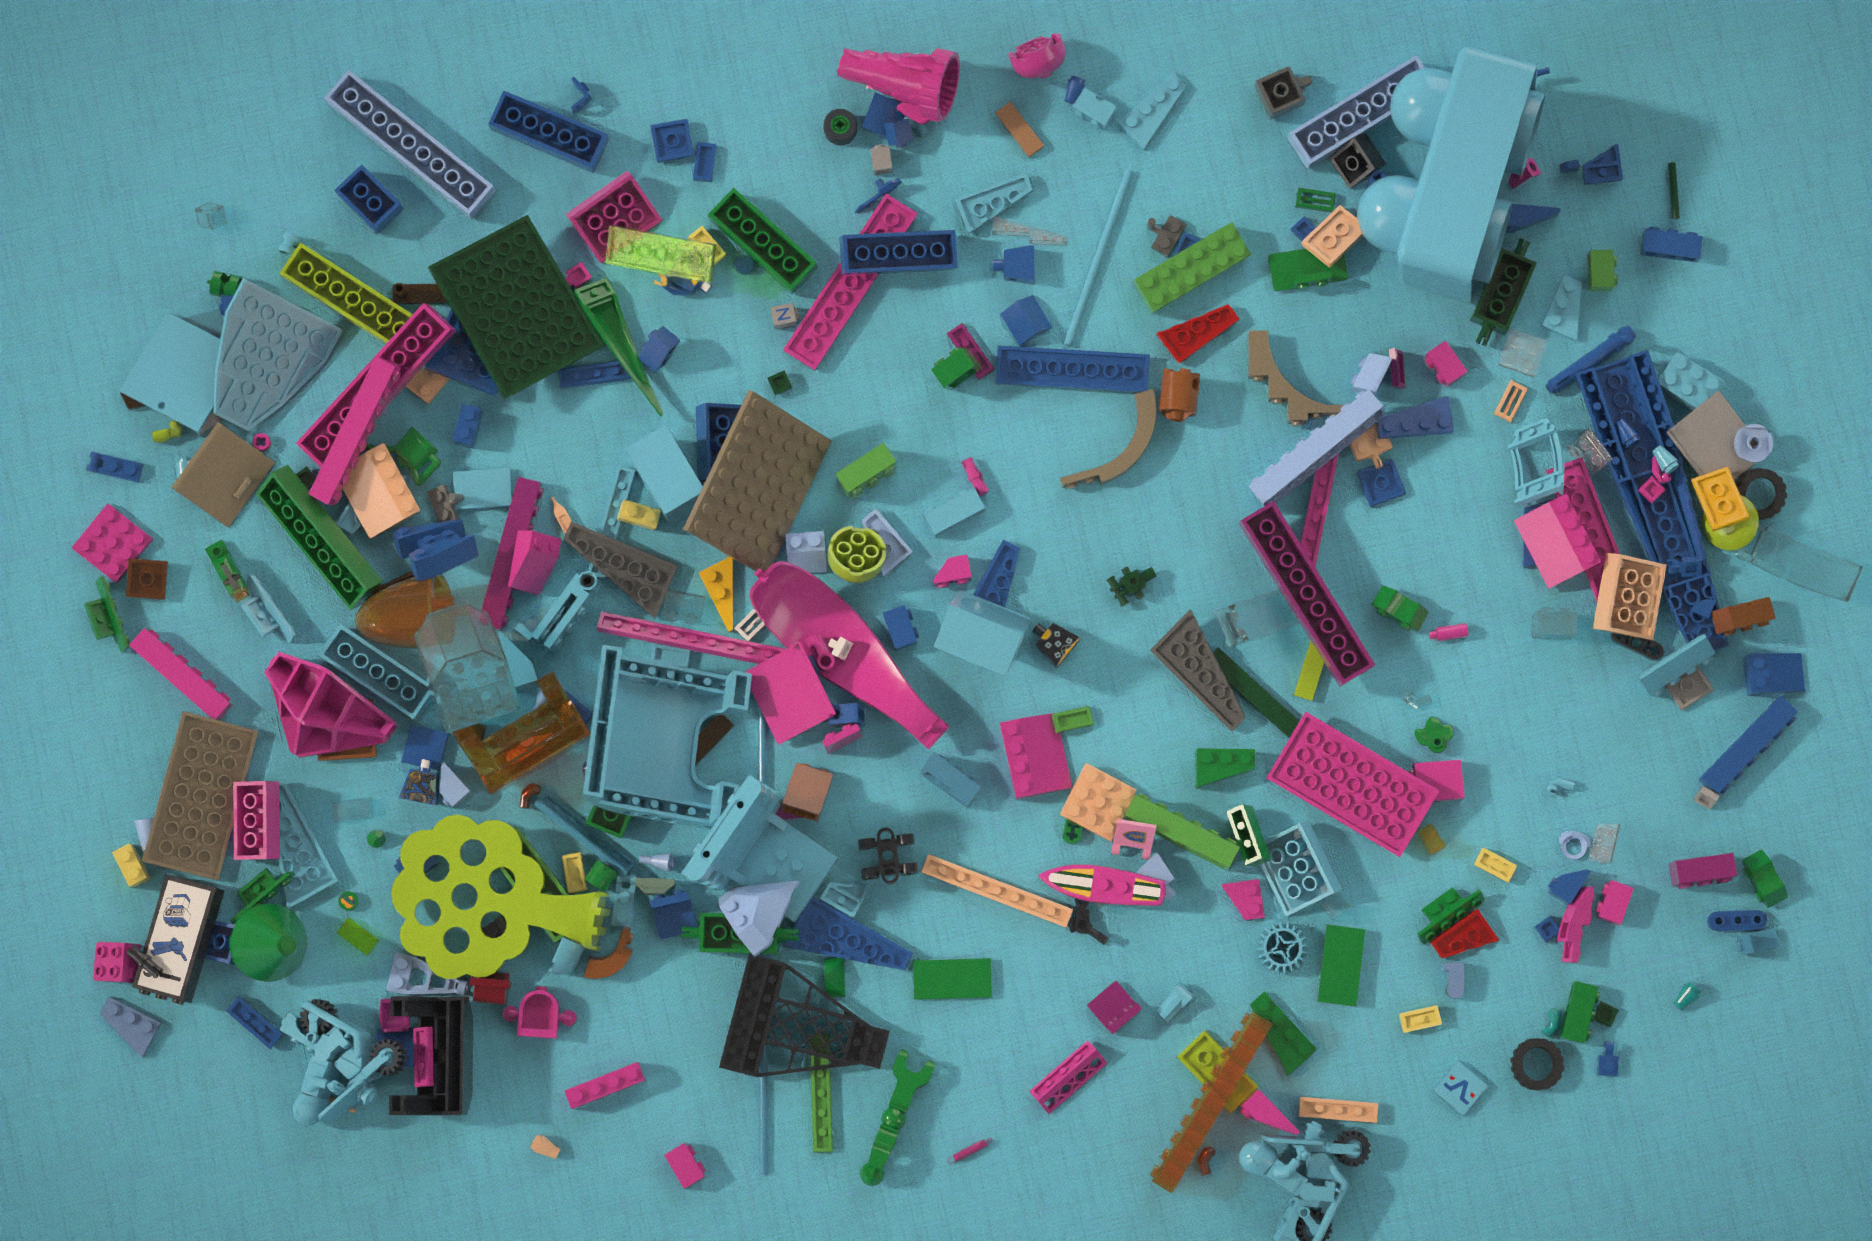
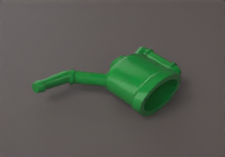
(414, 453)

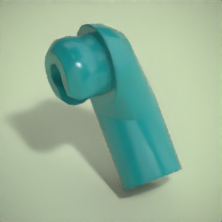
(1555, 1022)

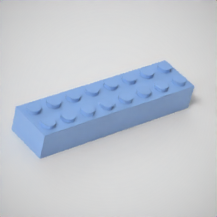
(1349, 117)
(1318, 448)

